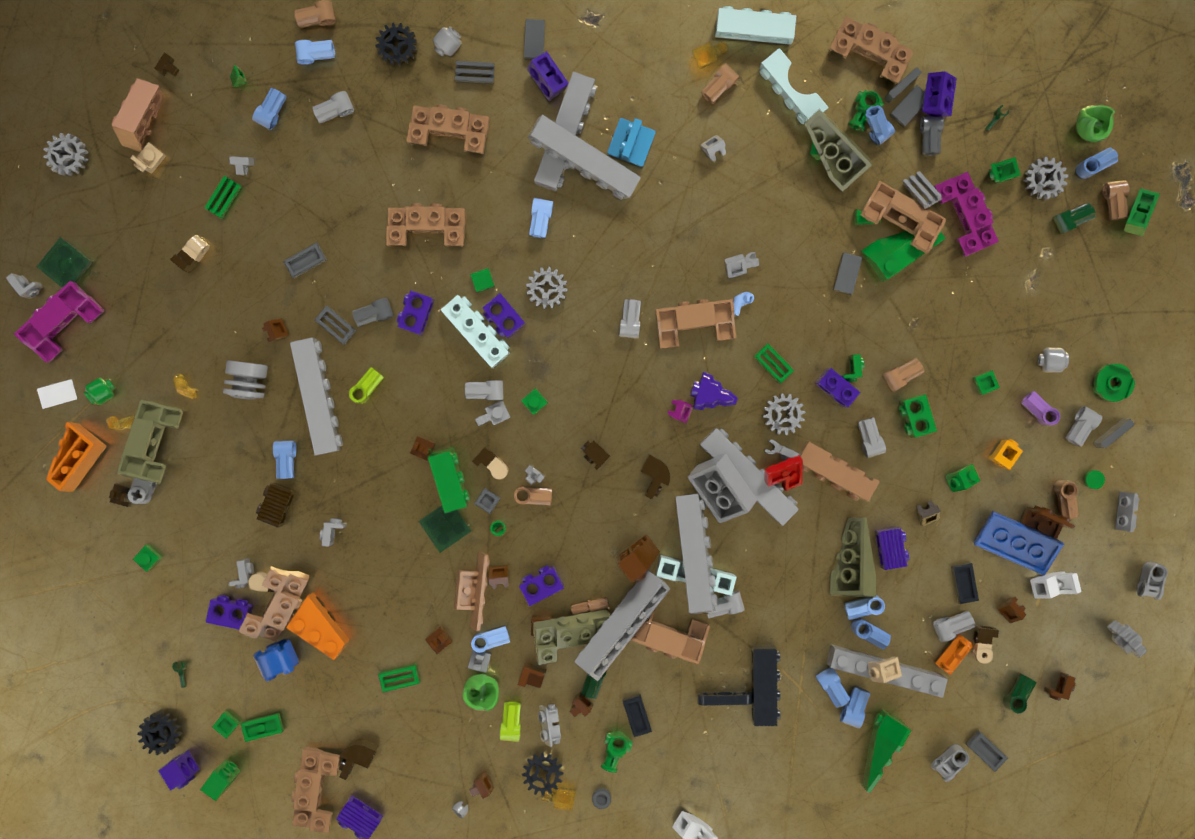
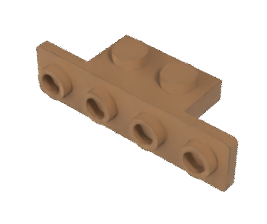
(471, 589)

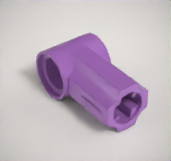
(1039, 408)

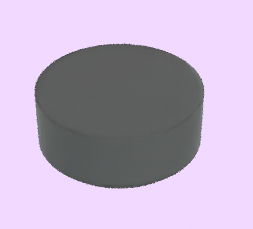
(601, 798)

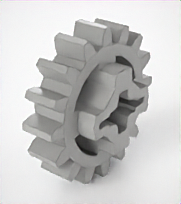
(65, 145)
(1054, 180)
(547, 279)
(775, 424)
(1127, 639)

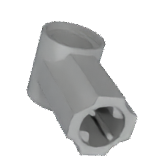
(338, 105)
(630, 324)
(484, 390)
(1085, 422)
(872, 442)
(728, 604)
(948, 627)

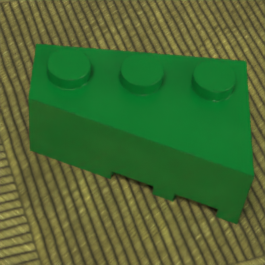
(449, 479)

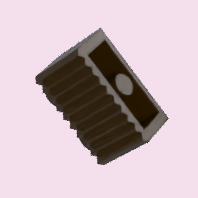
(275, 504)

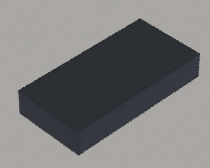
(965, 583)
(637, 715)

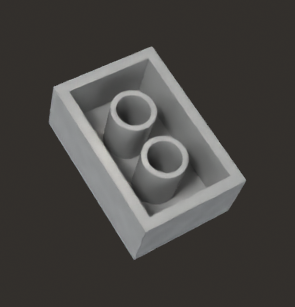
(722, 488)

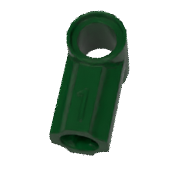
(1071, 219)
(592, 686)
(1021, 691)

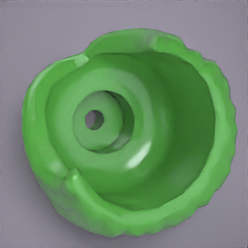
(1095, 123)
(481, 692)

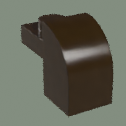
(659, 472)
(357, 752)

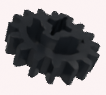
(393, 37)
(163, 732)
(534, 778)

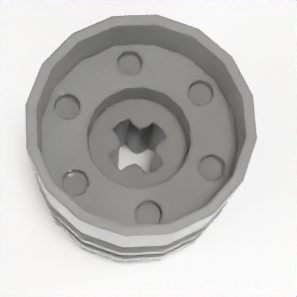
(245, 379)

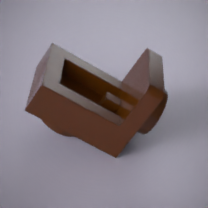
(1064, 687)

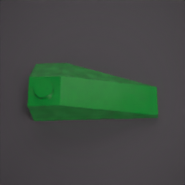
(893, 254)
(887, 737)

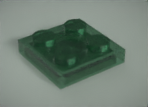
(64, 263)
(445, 528)

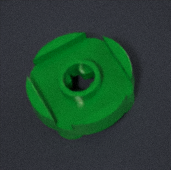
(1123, 378)

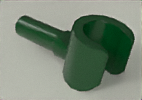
(997, 116)
(180, 672)

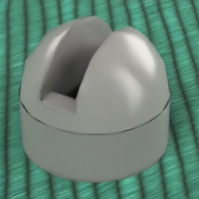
(459, 810)

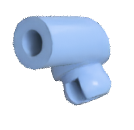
(741, 300)

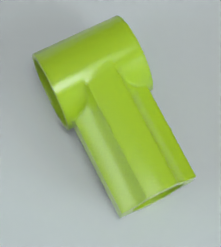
(368, 384)
(510, 727)

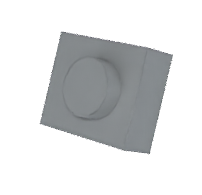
(328, 532)
(245, 571)

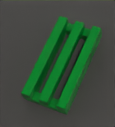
(216, 194)
(772, 362)
(395, 671)

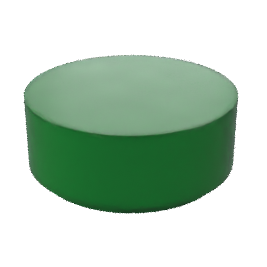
(1094, 479)

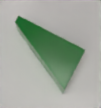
(237, 77)
(860, 220)

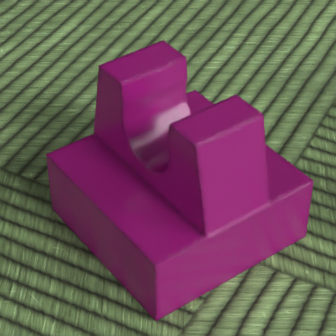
(682, 411)

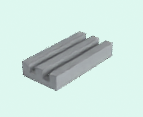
(914, 179)

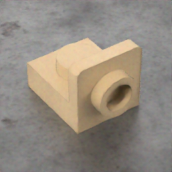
(148, 158)
(884, 670)

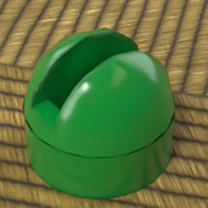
(496, 525)

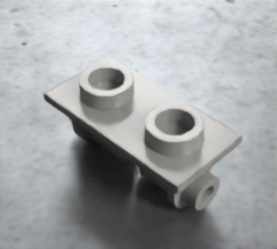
(1125, 513)
(550, 733)

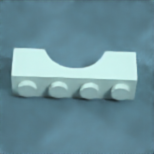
(775, 70)
(674, 570)

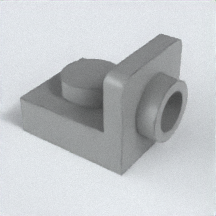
(23, 286)

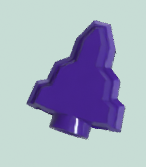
(709, 393)

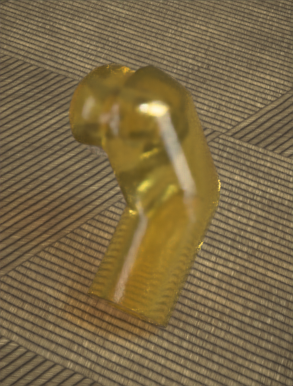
(182, 387)
(114, 424)

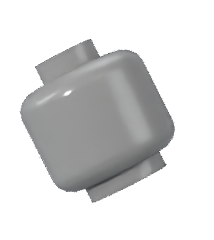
(447, 41)
(1053, 360)

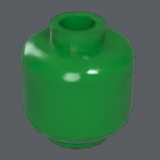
(99, 391)

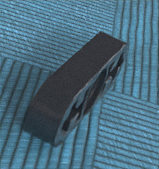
(724, 698)

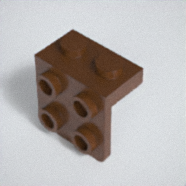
(1045, 521)

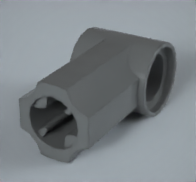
(931, 128)
(377, 311)

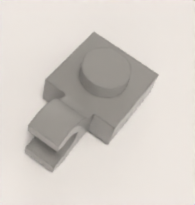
(738, 264)
(495, 413)
(785, 452)
(533, 475)

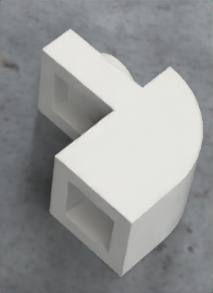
(1055, 584)
(692, 827)

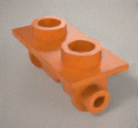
(954, 654)

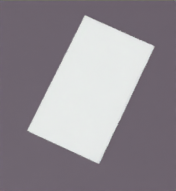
(57, 394)

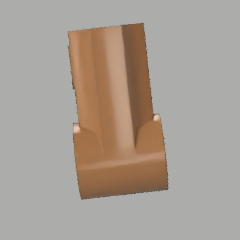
(319, 14)
(722, 80)
(1116, 195)
(898, 377)
(536, 496)
(1067, 501)

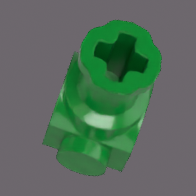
(861, 108)
(614, 751)

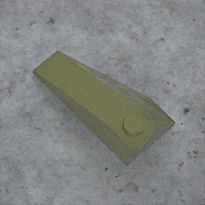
(839, 154)
(855, 565)

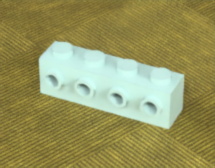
(755, 26)
(475, 331)

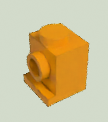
(1013, 454)

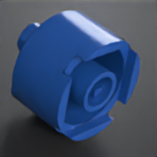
(276, 659)

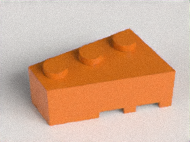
(75, 457)
(318, 628)

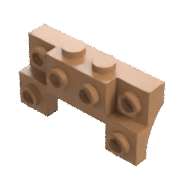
(873, 44)
(449, 123)
(905, 213)
(426, 220)
(695, 316)
(278, 613)
(673, 641)
(309, 789)

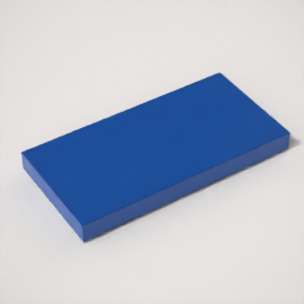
(1018, 543)

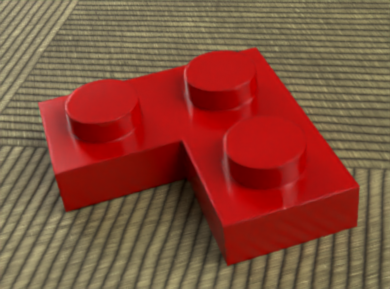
(788, 472)

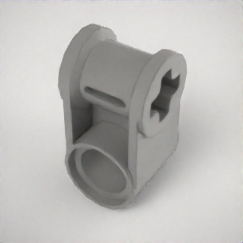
(145, 488)
(1152, 584)
(951, 765)

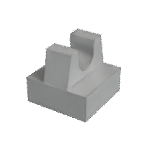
(713, 145)
(241, 164)
(479, 661)

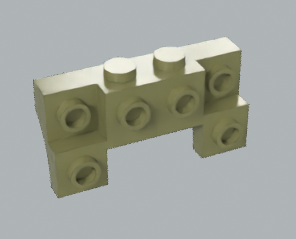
(145, 439)
(565, 633)

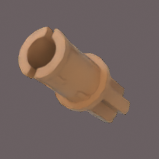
(590, 606)

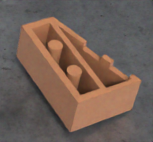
(136, 114)

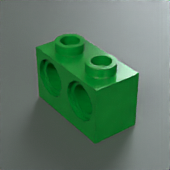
(1141, 212)
(922, 414)
(220, 780)

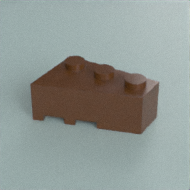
(638, 558)

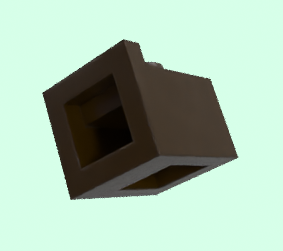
(594, 453)

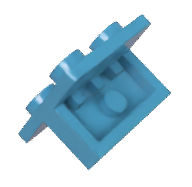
(631, 142)

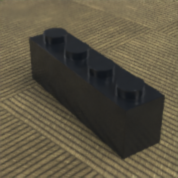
(764, 685)

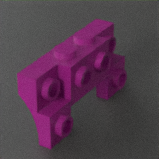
(971, 211)
(54, 316)

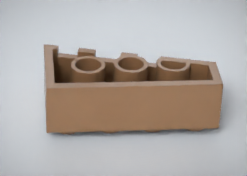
(837, 472)

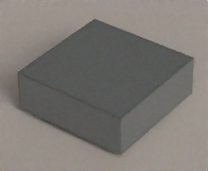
(487, 500)

